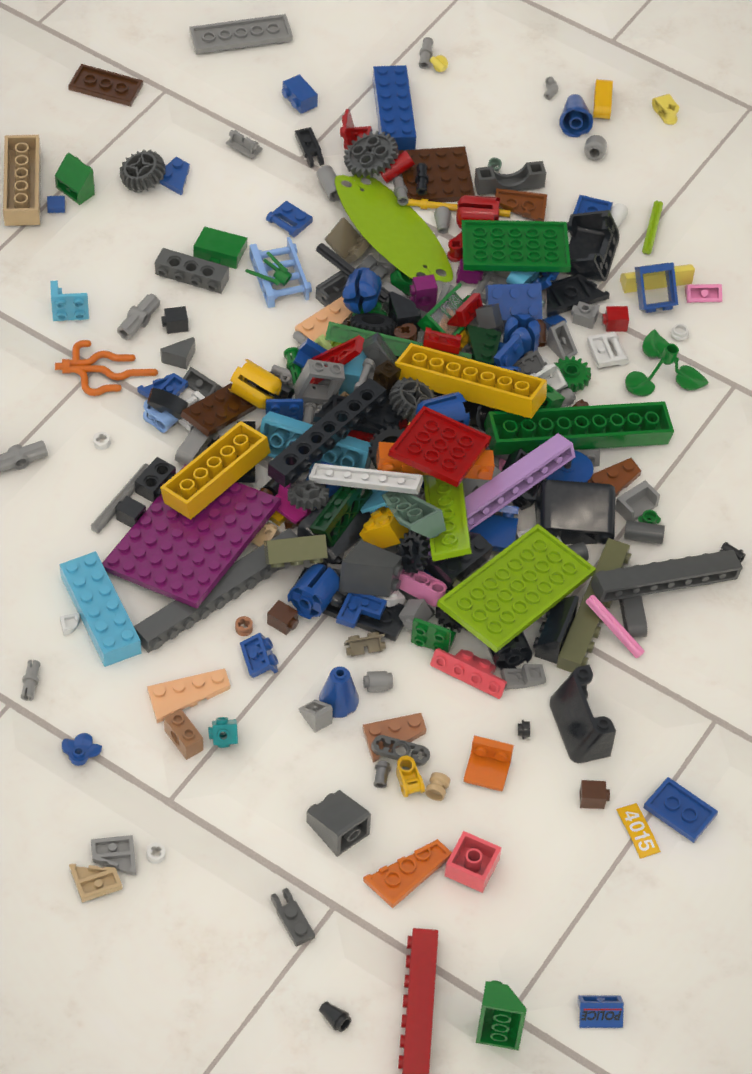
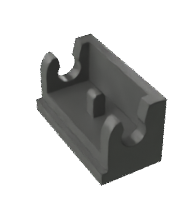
(331, 289)

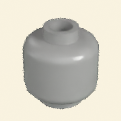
(595, 147)

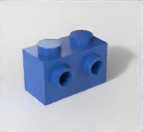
(299, 94)

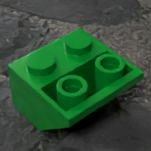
(75, 179)

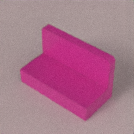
(288, 511)

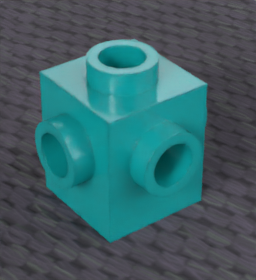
(230, 733)

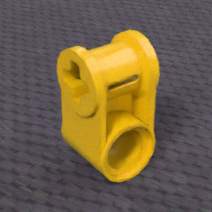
(409, 780)

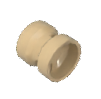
(437, 786)

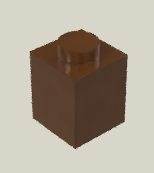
(282, 617)
(593, 794)

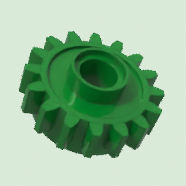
(575, 373)

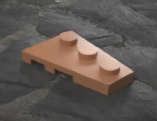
(402, 728)

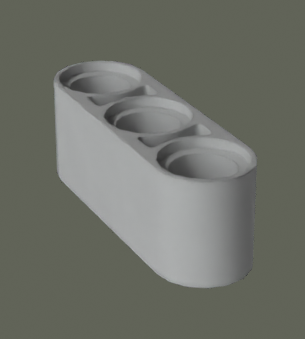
(193, 446)

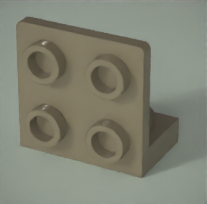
(347, 241)

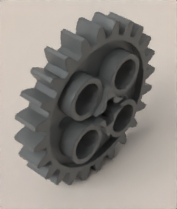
(371, 154)

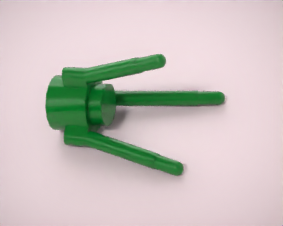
(281, 274)

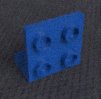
(288, 407)

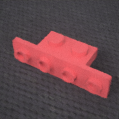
(470, 670)

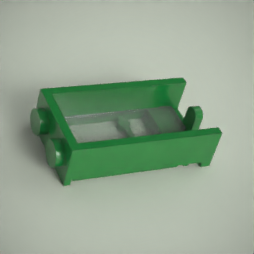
(443, 312)

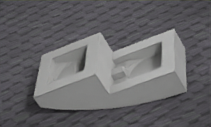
(527, 676)

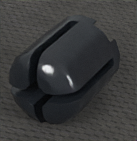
(513, 653)

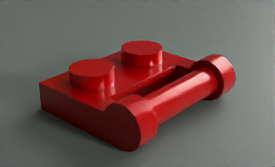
(442, 341)

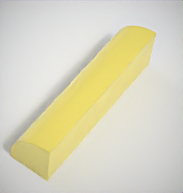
(683, 274)

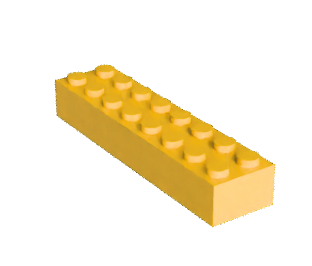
(474, 380)

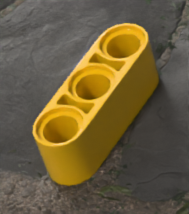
(602, 99)

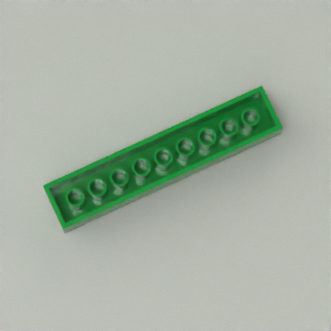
(583, 426)

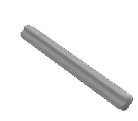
(109, 511)

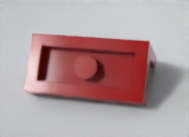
(466, 311)

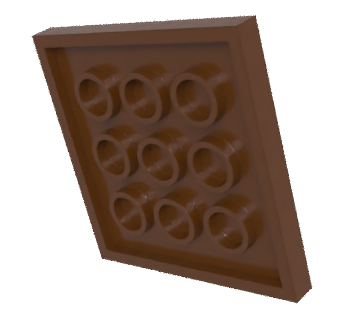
(447, 174)

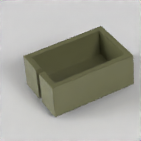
(295, 550)

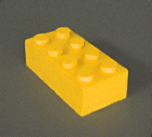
(383, 529)

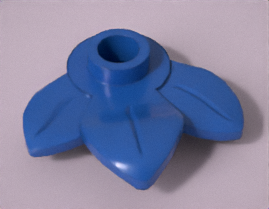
(80, 748)

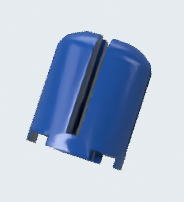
(362, 290)
(526, 328)
(448, 405)
(314, 590)

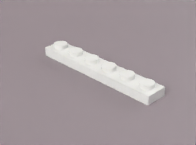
(366, 478)

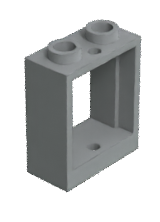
(319, 393)

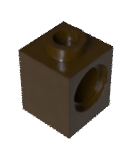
(386, 375)

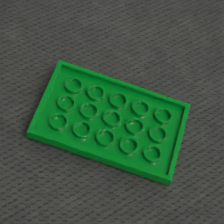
(515, 246)

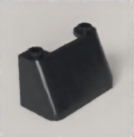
(592, 244)
(576, 508)
(347, 539)
(582, 734)

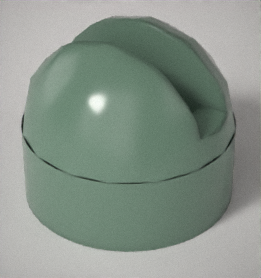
(495, 162)

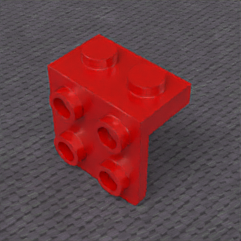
(349, 131)

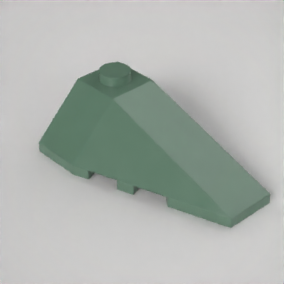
(415, 513)

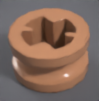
(240, 630)

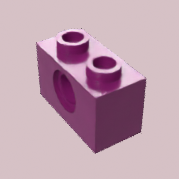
(424, 292)

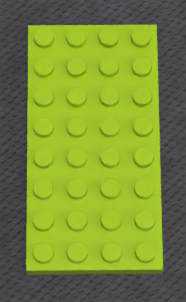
(516, 587)

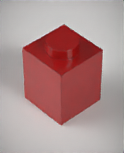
(616, 318)

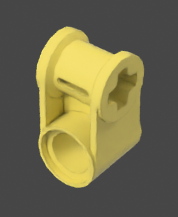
(666, 108)

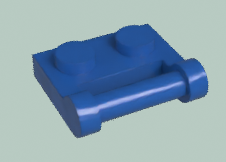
(292, 215)

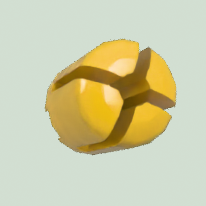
(259, 376)

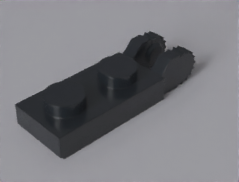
(309, 146)

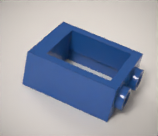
(671, 286)

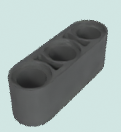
(634, 616)

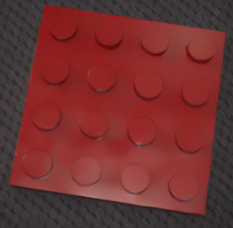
(440, 446)

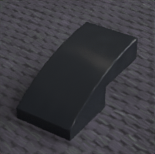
(163, 400)

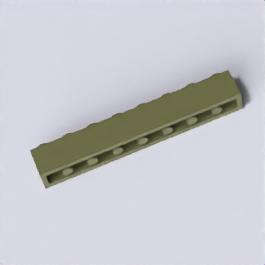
(586, 623)

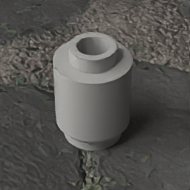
(378, 681)

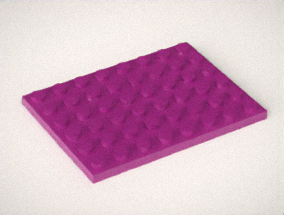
(187, 555)

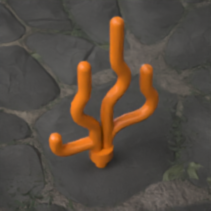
(83, 366)

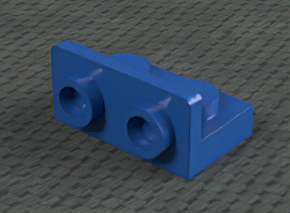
(259, 655)

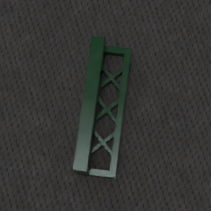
(337, 507)

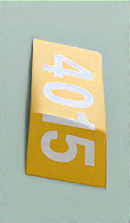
(638, 830)

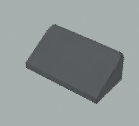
(200, 382)

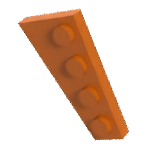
(405, 875)

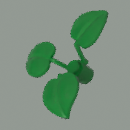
(657, 346)

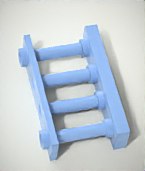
(270, 294)

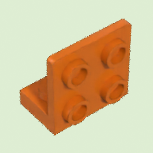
(488, 763)

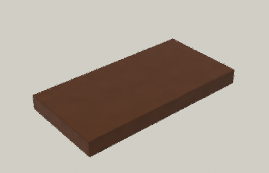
(105, 85)

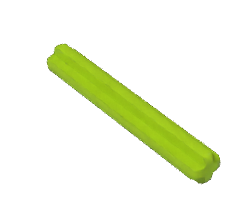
(652, 227)

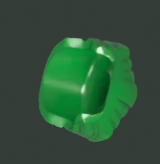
(401, 281)

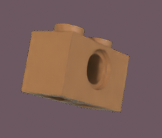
(183, 734)

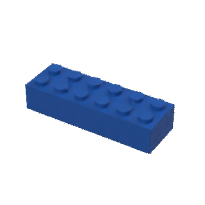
(394, 105)

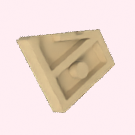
(95, 881)

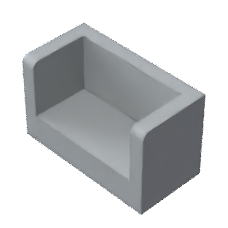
(636, 501)

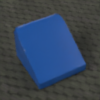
(550, 321)

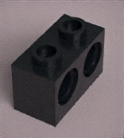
(153, 477)

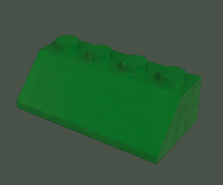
(500, 1017)

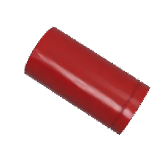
(401, 164)

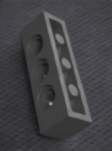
(191, 270)

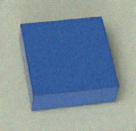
(56, 204)

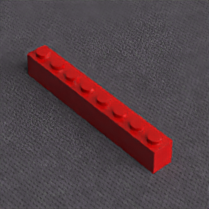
(419, 1002)

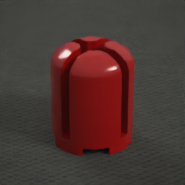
(477, 208)

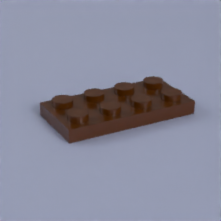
(217, 411)

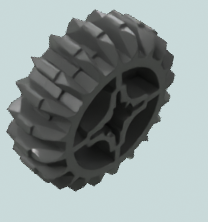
(142, 170)
(406, 396)

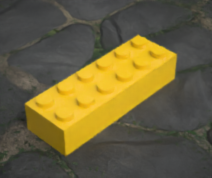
(215, 470)

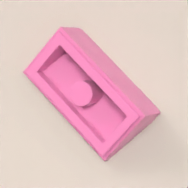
(703, 293)

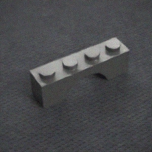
(530, 176)

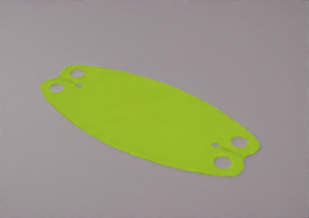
(393, 228)

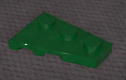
(483, 343)

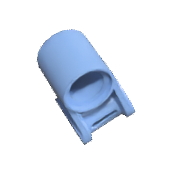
(162, 421)

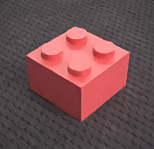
(473, 861)

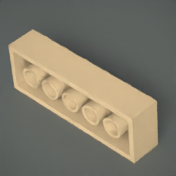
(21, 180)

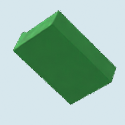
(220, 247)

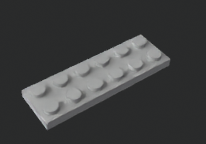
(240, 33)

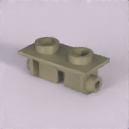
(372, 642)

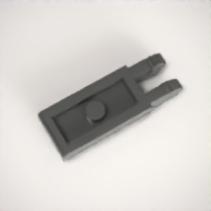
(293, 919)

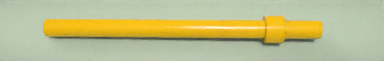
(424, 204)

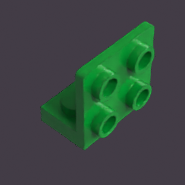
(431, 635)

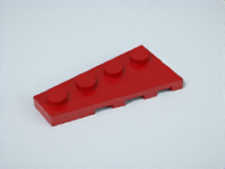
(340, 354)

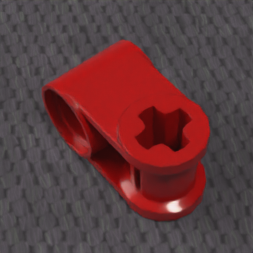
(455, 248)

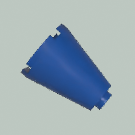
(575, 117)
(340, 692)

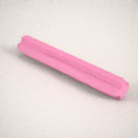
(613, 624)

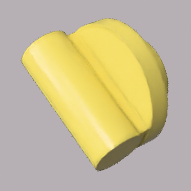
(439, 63)

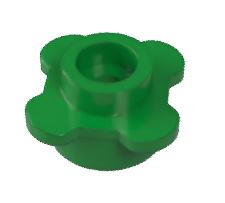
(651, 515)

